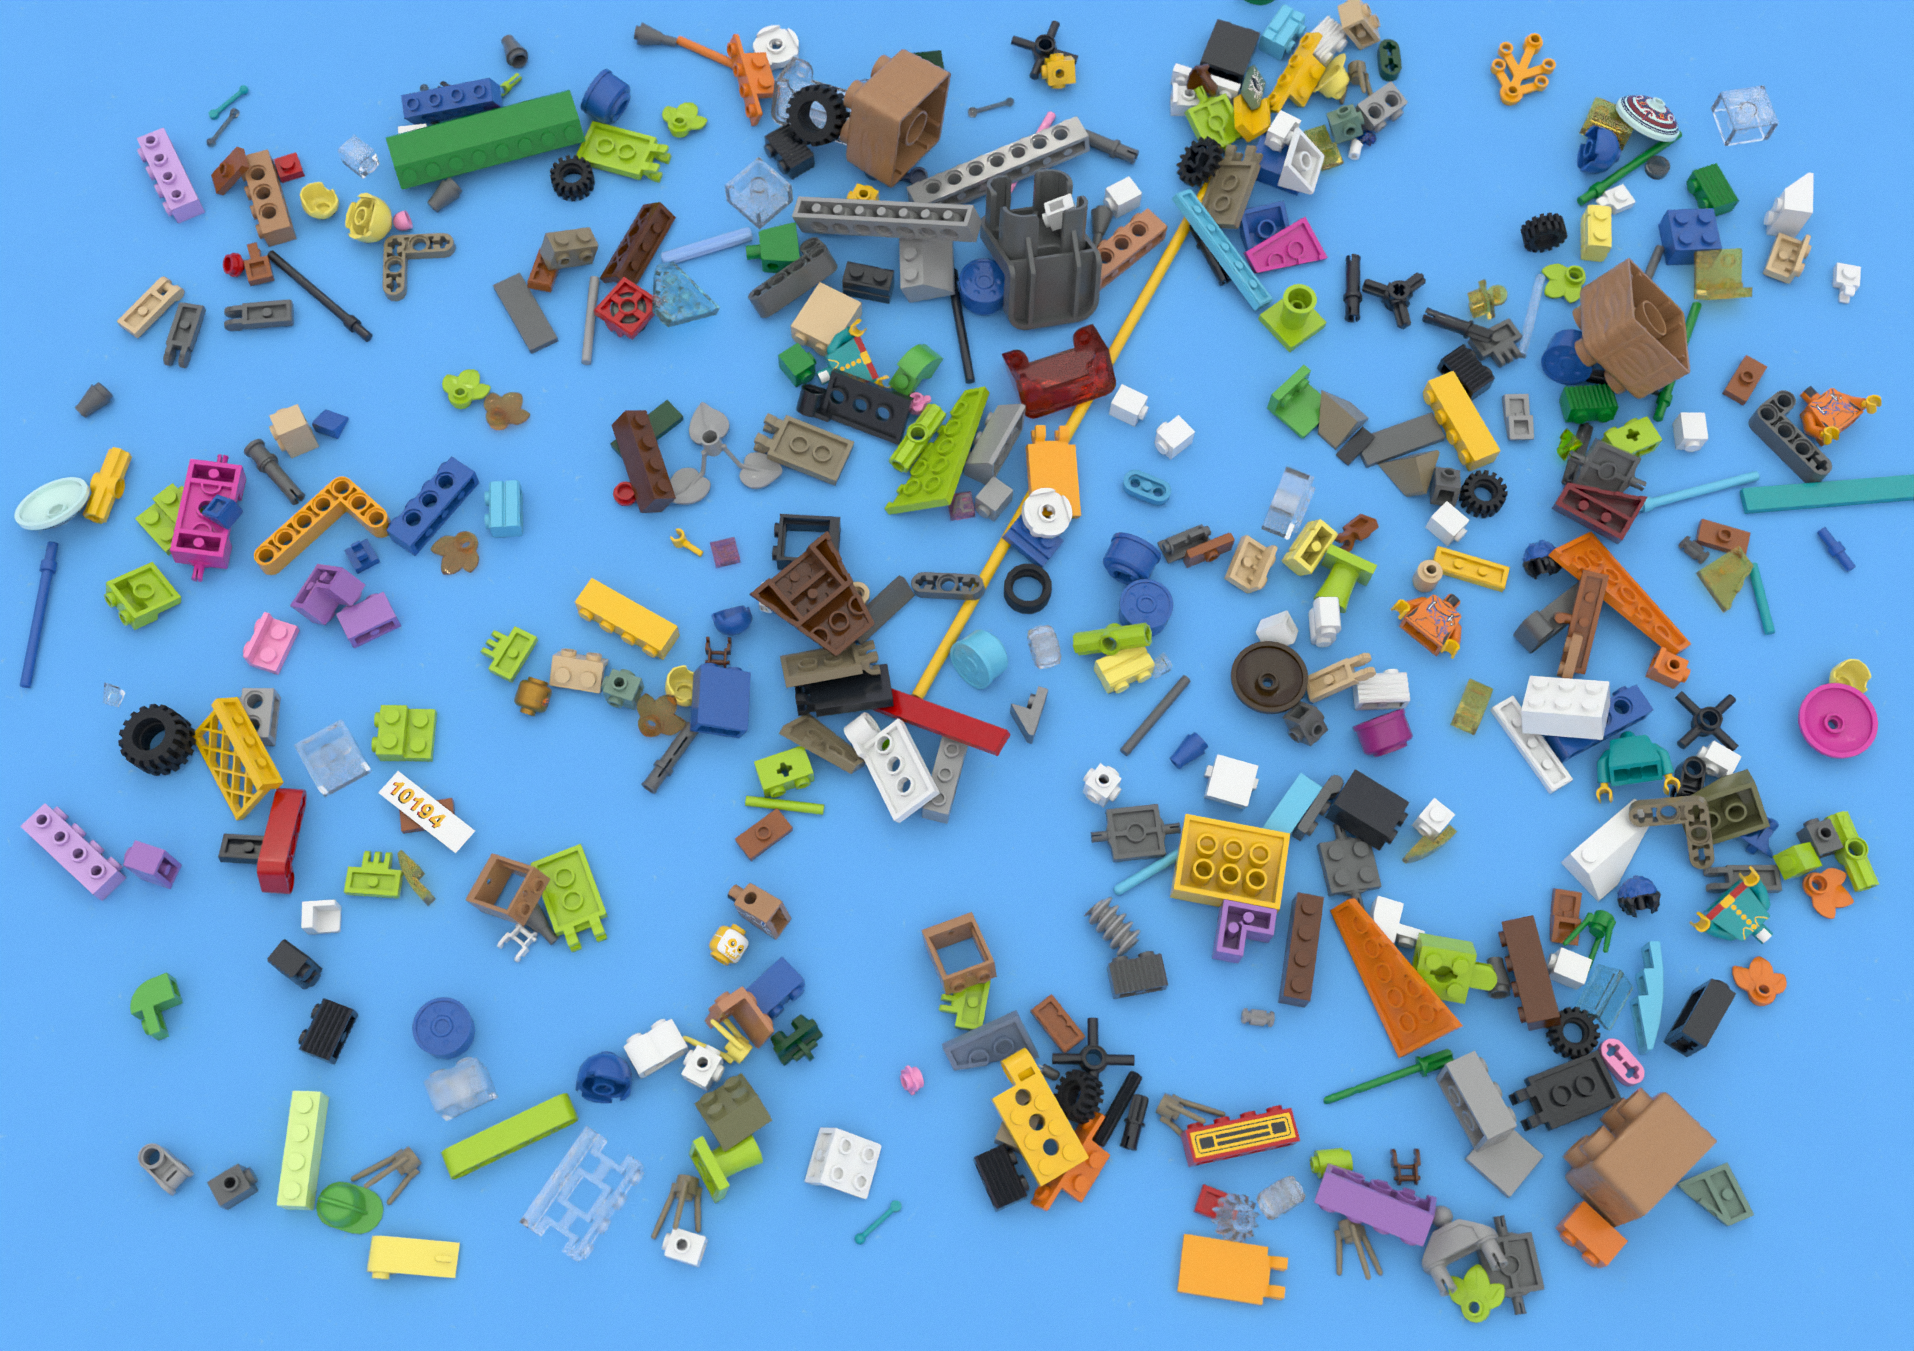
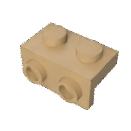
(1787, 257)
(1250, 565)
(577, 670)

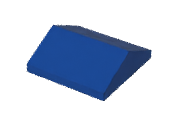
(1262, 222)

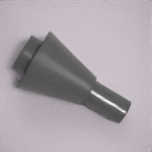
(649, 36)
(1101, 218)
(539, 924)

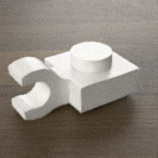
(1617, 198)
(1847, 279)

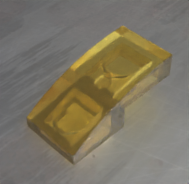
(1321, 139)
(1471, 706)
(1426, 847)
(413, 874)

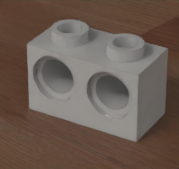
(1377, 107)
(266, 715)

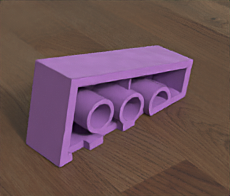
(1376, 1204)

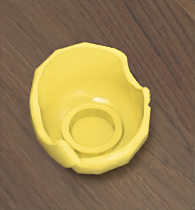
(319, 201)
(1852, 673)
(680, 684)

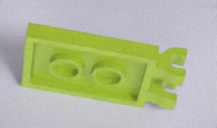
(623, 152)
(572, 895)

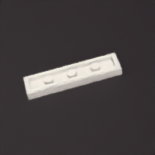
(1531, 746)

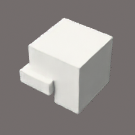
(1230, 781)

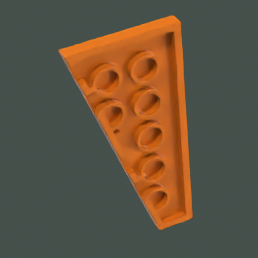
(1621, 590)
(1402, 998)

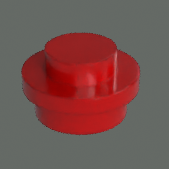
(233, 264)
(624, 494)

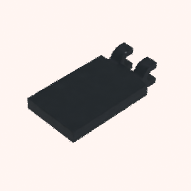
(845, 694)
(1567, 1092)

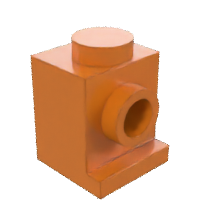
(1668, 668)

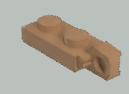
(1572, 646)

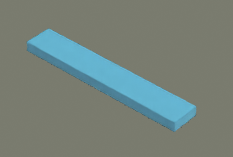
(1222, 249)

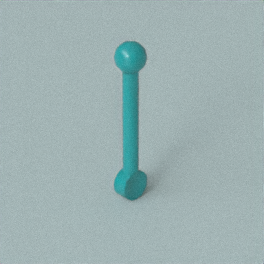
(214, 114)
(894, 1207)

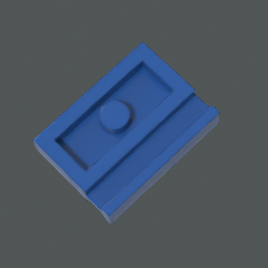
(1035, 549)

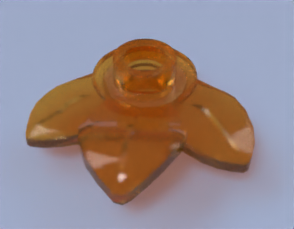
(504, 410)
(454, 555)
(661, 713)

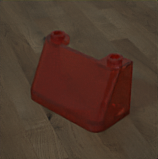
(1063, 377)

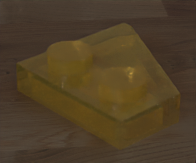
(1726, 576)

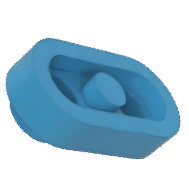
(1147, 487)

